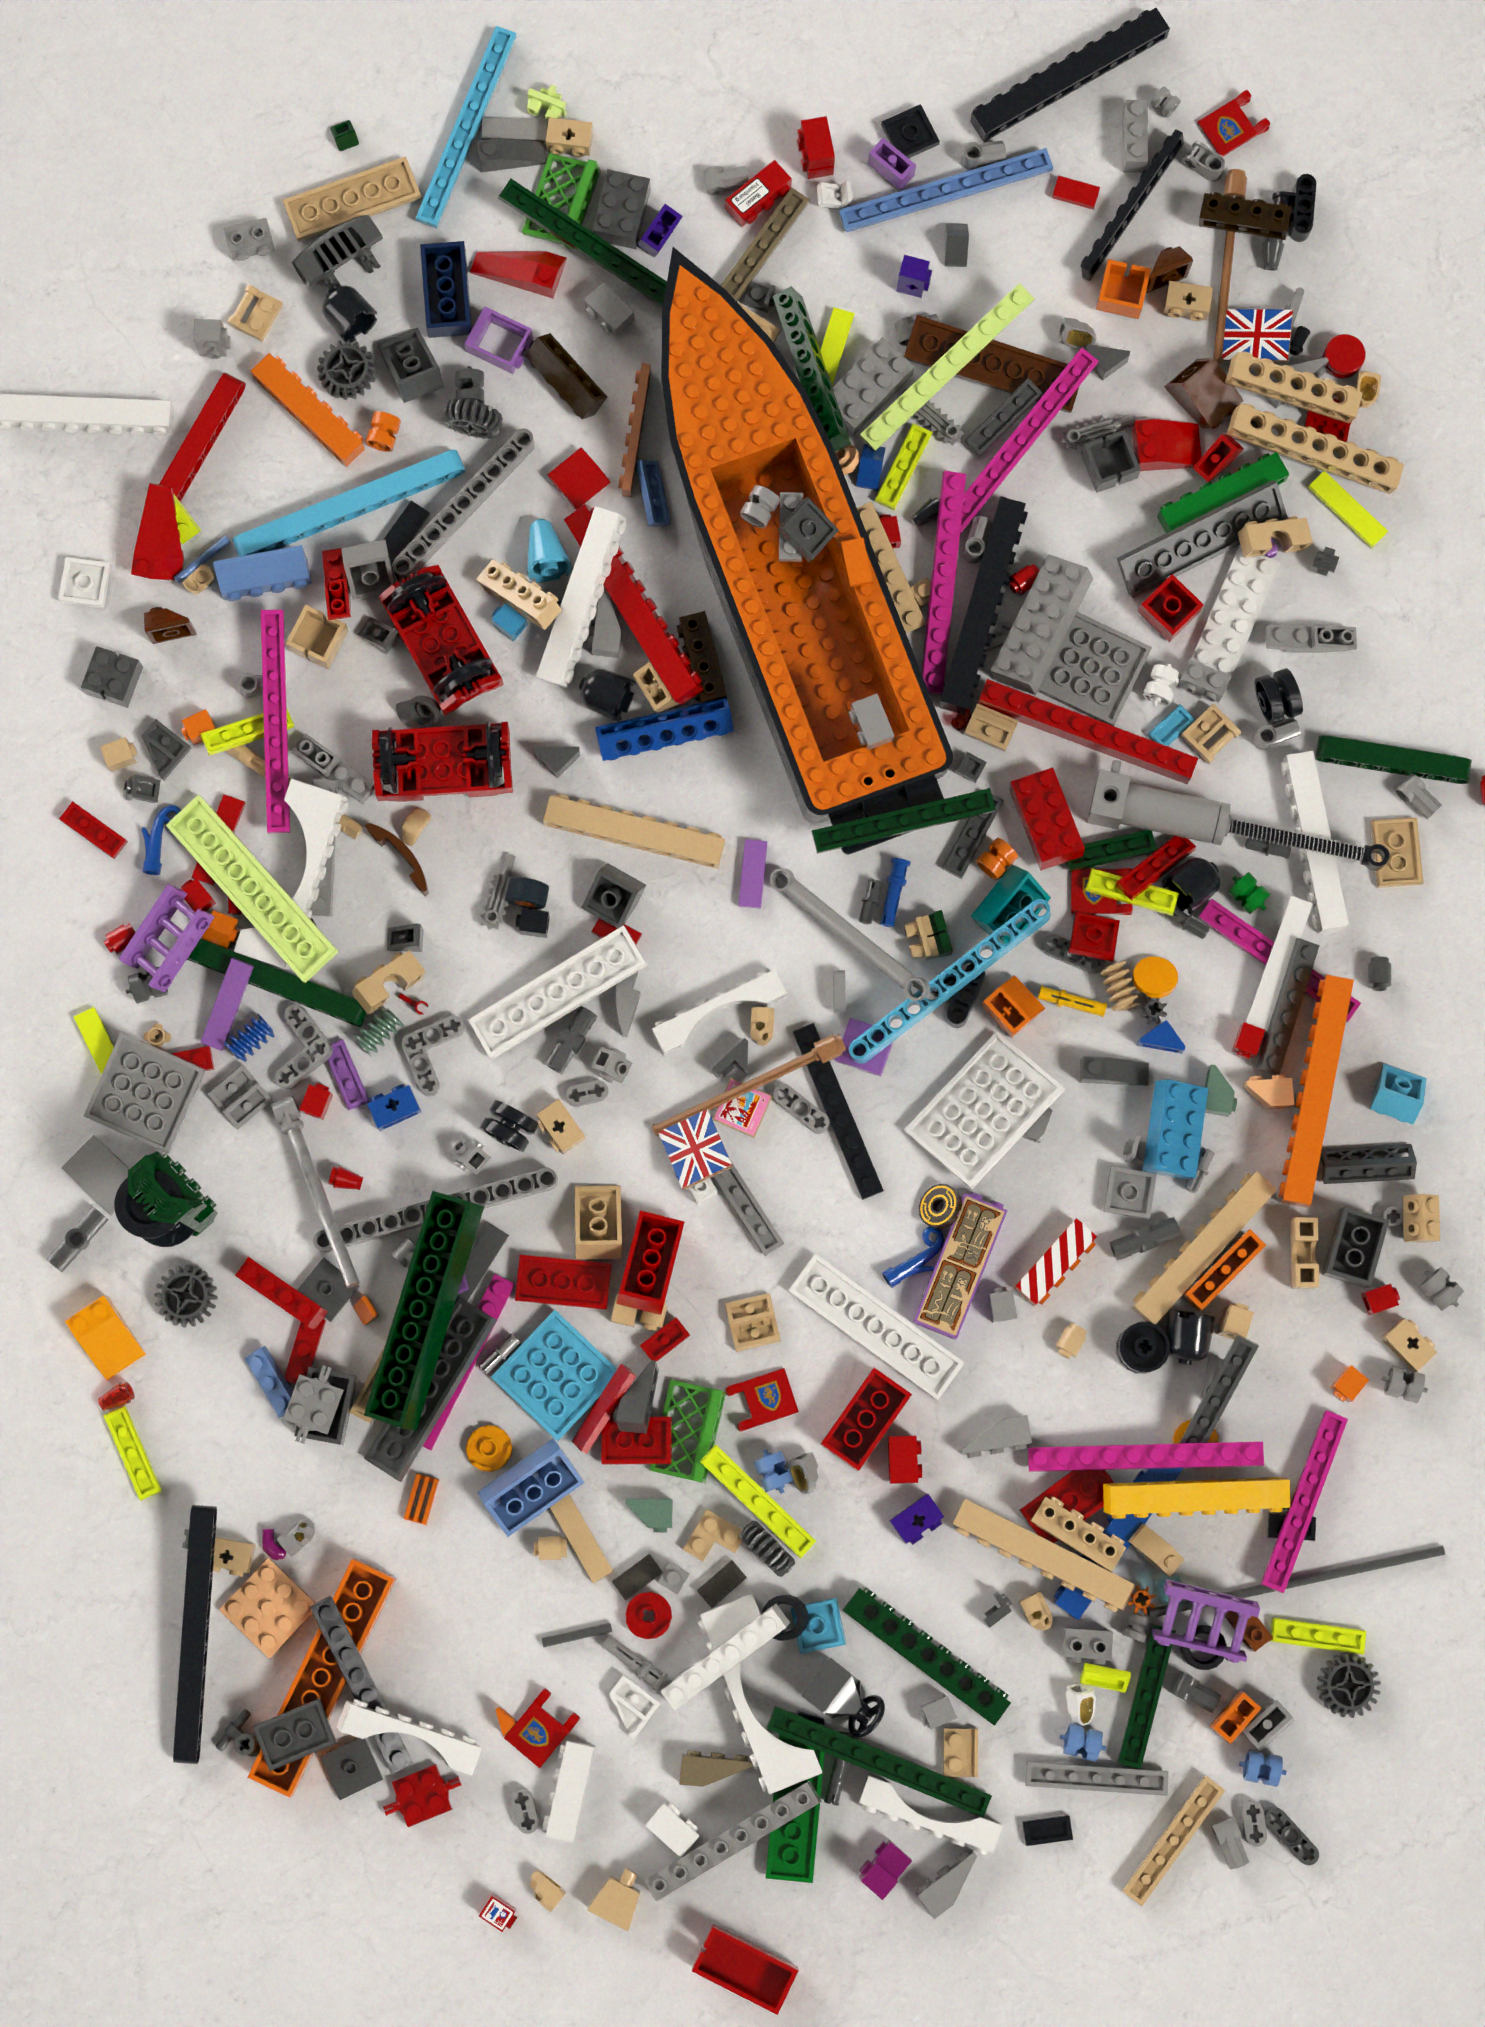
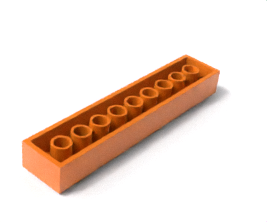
(1317, 1091)
(360, 1602)

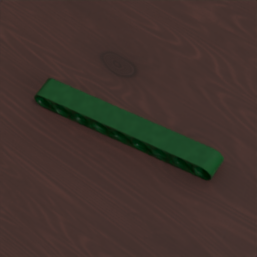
(282, 983)

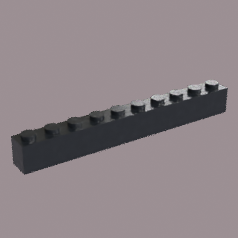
(1069, 75)
(982, 606)

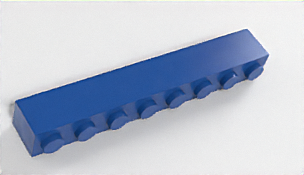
(1072, 1601)

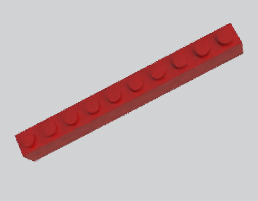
(642, 618)
(1088, 732)

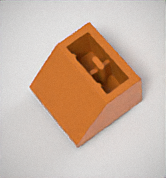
(1012, 1006)

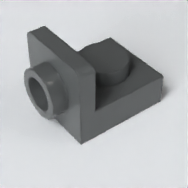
(759, 297)
(142, 789)
(995, 1614)

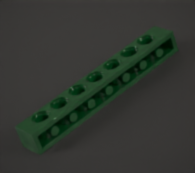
(810, 364)
(990, 1711)

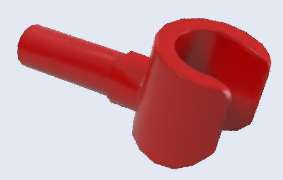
(413, 1003)

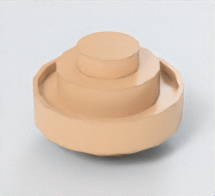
(848, 458)

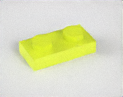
(185, 523)

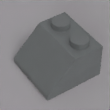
(613, 895)

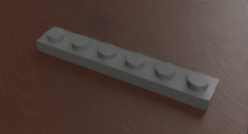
(1287, 1006)
(1220, 1391)

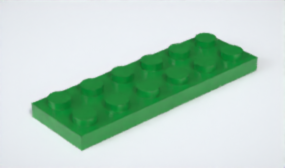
(794, 1843)

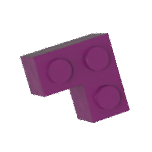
(885, 1868)

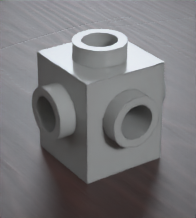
(611, 1065)
(469, 1155)

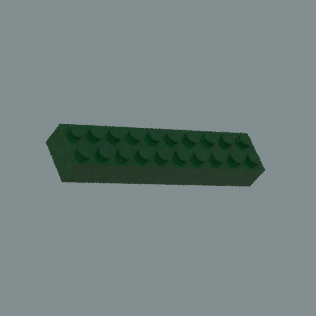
(424, 1311)

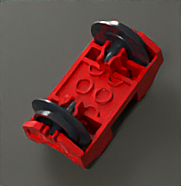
(440, 638)
(442, 761)

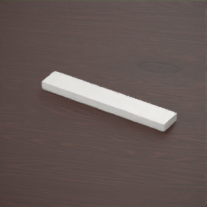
(1274, 972)

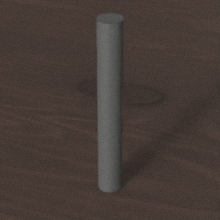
(576, 1635)

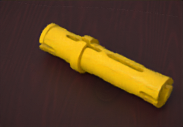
(1098, 1007)

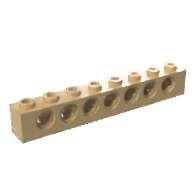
(1241, 428)

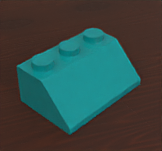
(1006, 899)

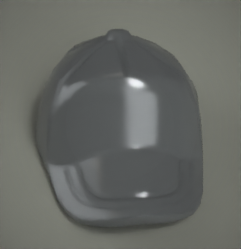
(419, 712)

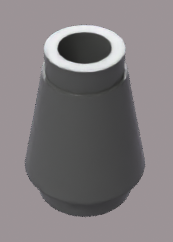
(1272, 253)

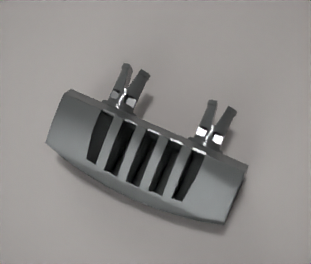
(335, 249)

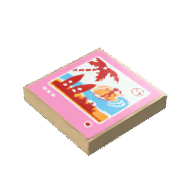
(743, 1112)

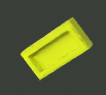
(1105, 1677)

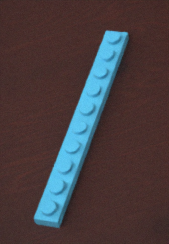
(466, 127)

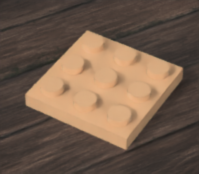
(268, 1608)

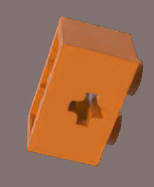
(1235, 1717)

